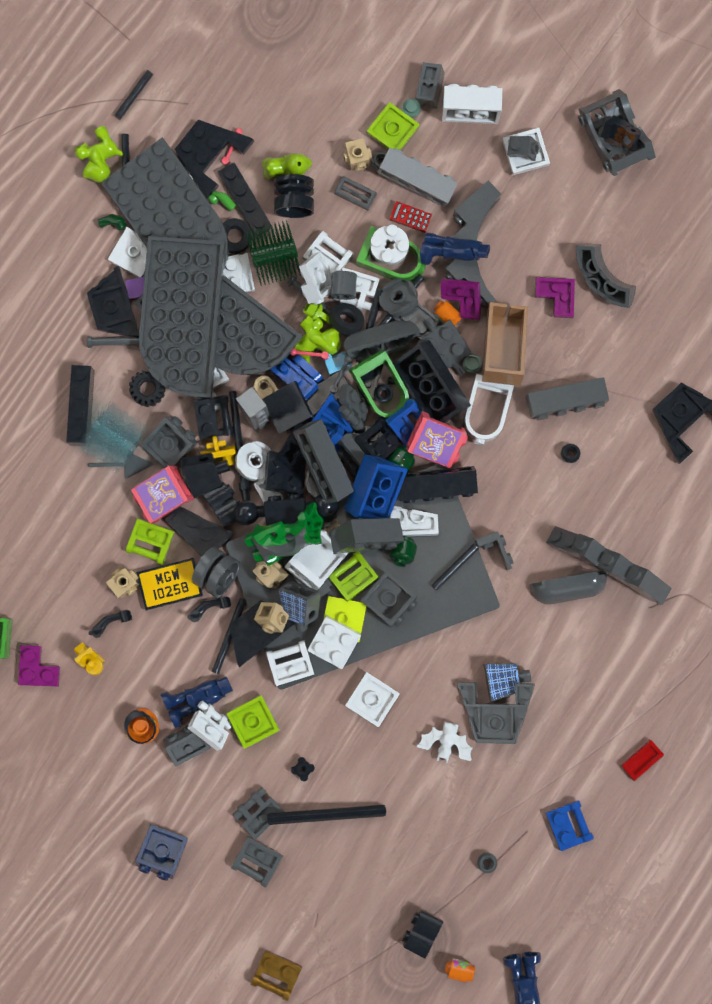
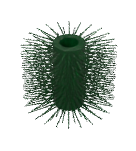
(274, 253)

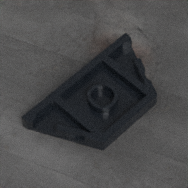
(112, 306)
(249, 637)

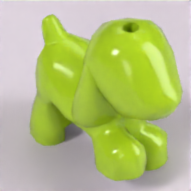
(97, 154)
(285, 165)
(313, 338)

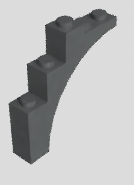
(470, 216)
(610, 562)

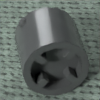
(343, 285)

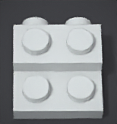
(317, 278)

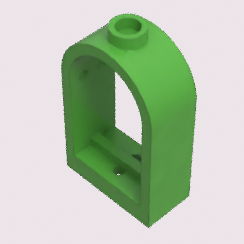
(365, 254)
(370, 364)

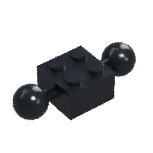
(280, 509)

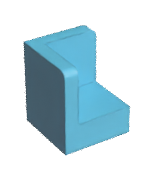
(335, 363)

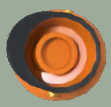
(141, 726)

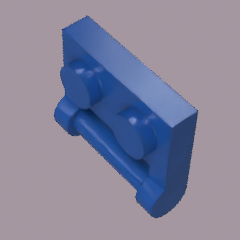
(401, 423)
(563, 828)

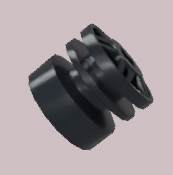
(294, 196)

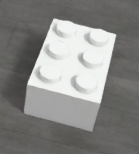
(471, 104)

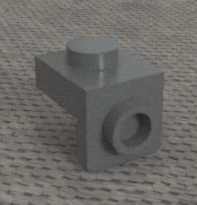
(523, 147)

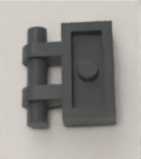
(353, 407)
(257, 823)

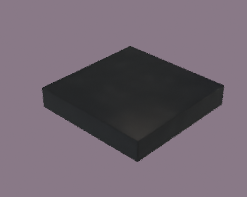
(287, 407)

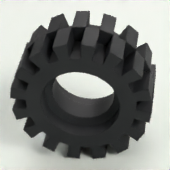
(142, 399)

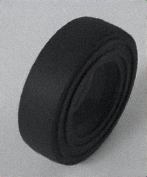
(241, 225)
(351, 311)

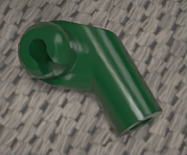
(112, 219)

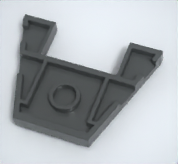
(496, 721)

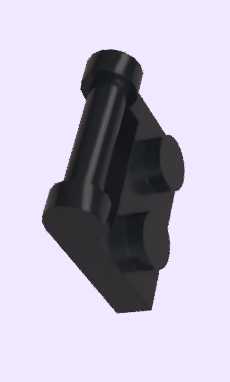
(207, 420)
(383, 445)

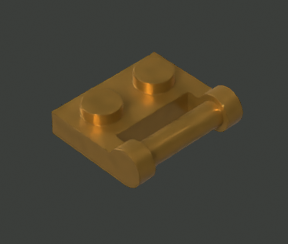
(277, 968)

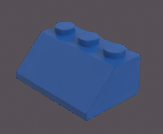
(375, 488)

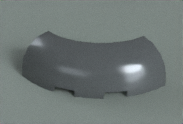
(600, 278)

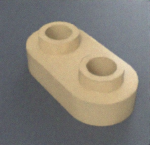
(264, 380)

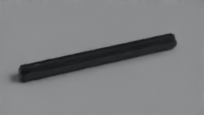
(326, 814)

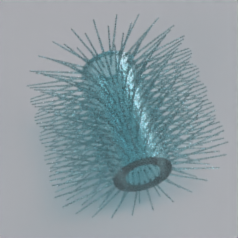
(113, 437)

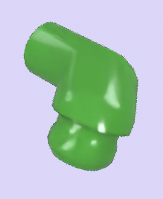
(223, 198)

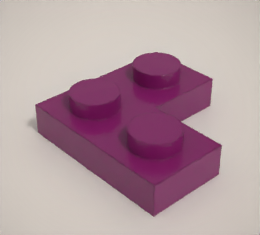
(560, 290)
(467, 293)
(32, 672)

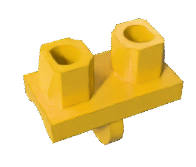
(228, 453)
(89, 659)

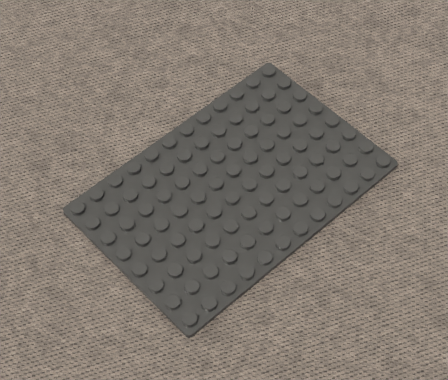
(457, 600)

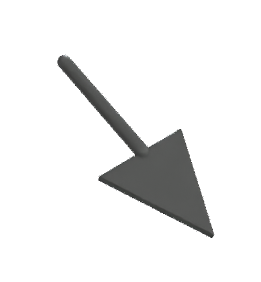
(134, 466)

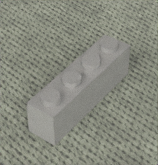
(417, 177)
(254, 409)

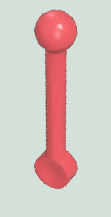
(225, 160)
(324, 355)

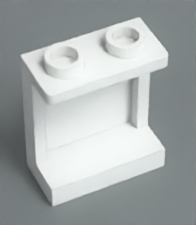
(315, 562)

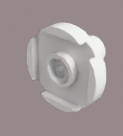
(392, 234)
(244, 465)

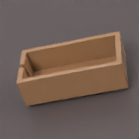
(505, 344)

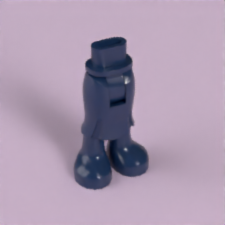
(452, 248)
(208, 691)
(526, 985)

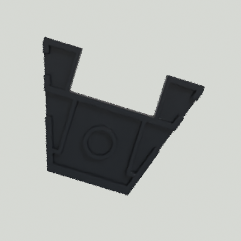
(203, 146)
(677, 414)

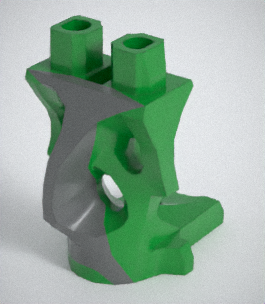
(275, 547)

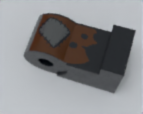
(621, 132)

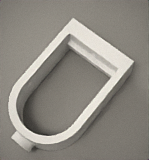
(495, 387)

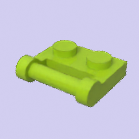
(152, 535)
(357, 580)

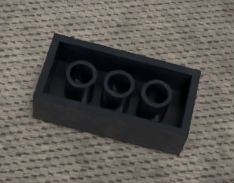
(431, 383)

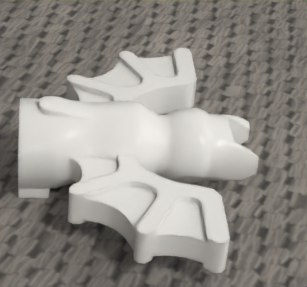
(447, 738)

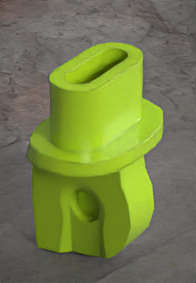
(315, 311)

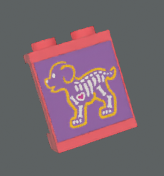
(436, 440)
(162, 494)

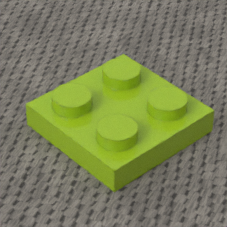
(392, 127)
(253, 721)

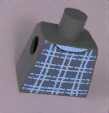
(300, 604)
(502, 679)

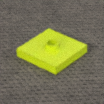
(347, 613)

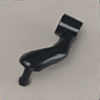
(197, 613)
(99, 628)

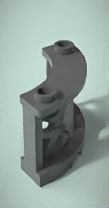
(622, 109)

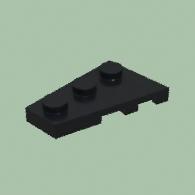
(198, 531)

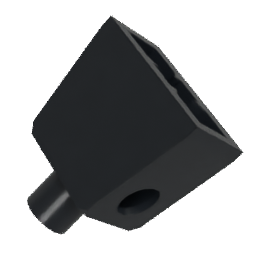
(203, 472)

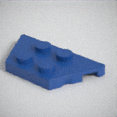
(332, 417)

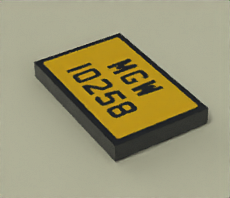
(168, 584)

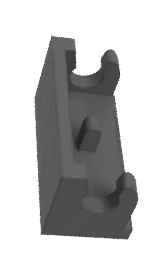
(430, 84)

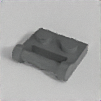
(259, 855)

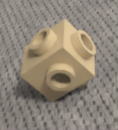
(357, 154)
(270, 575)
(117, 579)
(271, 617)

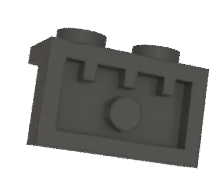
(184, 745)

